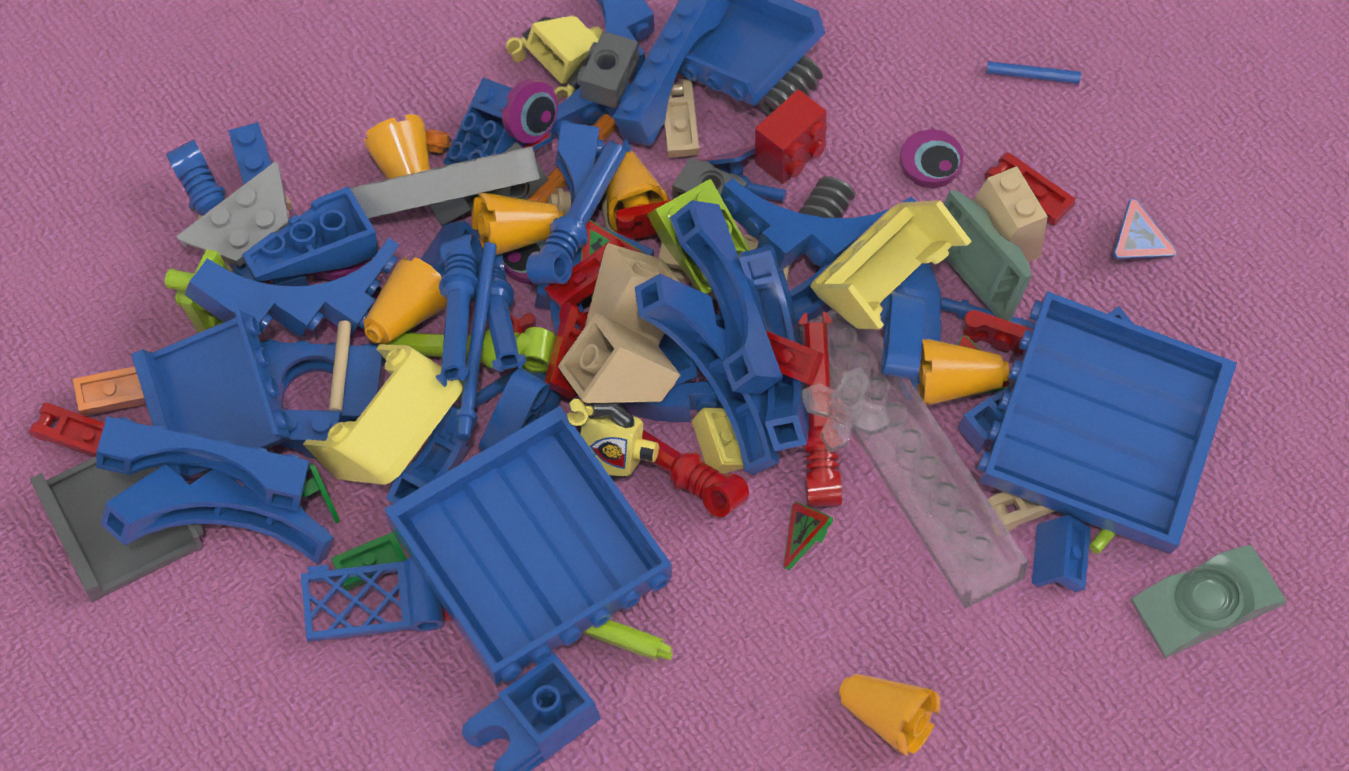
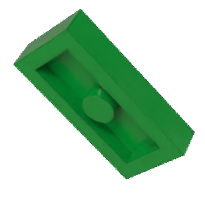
(378, 551)

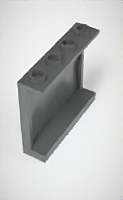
(103, 564)

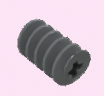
(800, 76)
(828, 198)

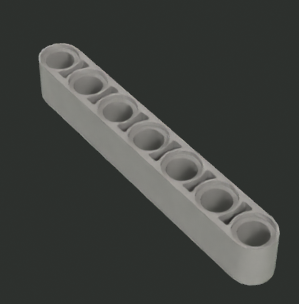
(447, 182)

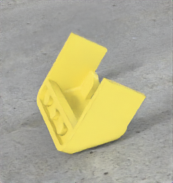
(885, 257)
(392, 424)

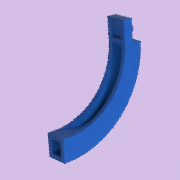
(677, 402)
(786, 413)

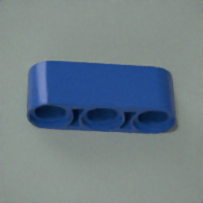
(903, 335)
(516, 408)

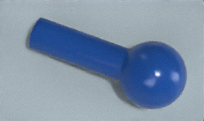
(765, 191)

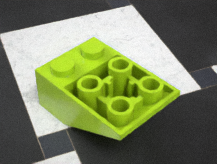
(663, 225)

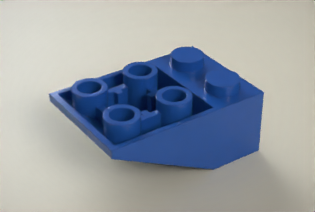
(482, 126)

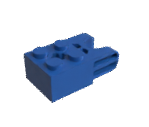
(526, 721)

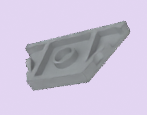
(242, 218)

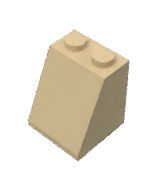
(1014, 211)
(615, 291)
(617, 365)

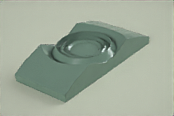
(990, 262)
(1207, 600)

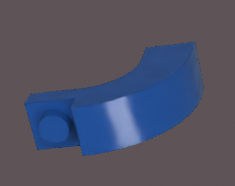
(439, 456)

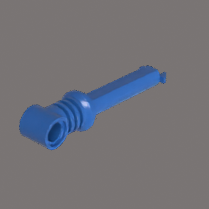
(200, 186)
(569, 232)
(459, 288)
(500, 321)

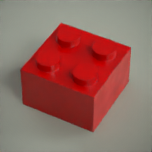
(790, 137)

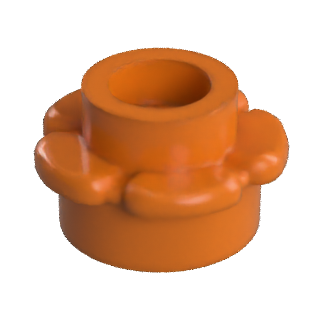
(437, 140)

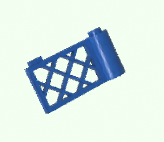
(418, 602)

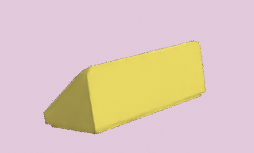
(717, 440)

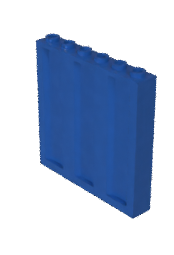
(1107, 422)
(529, 545)

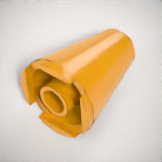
(399, 146)
(632, 187)
(511, 221)
(404, 301)
(957, 371)
(892, 709)

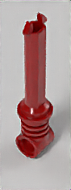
(688, 472)
(823, 480)

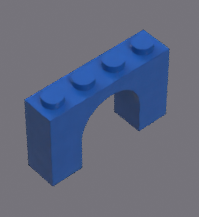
(363, 375)

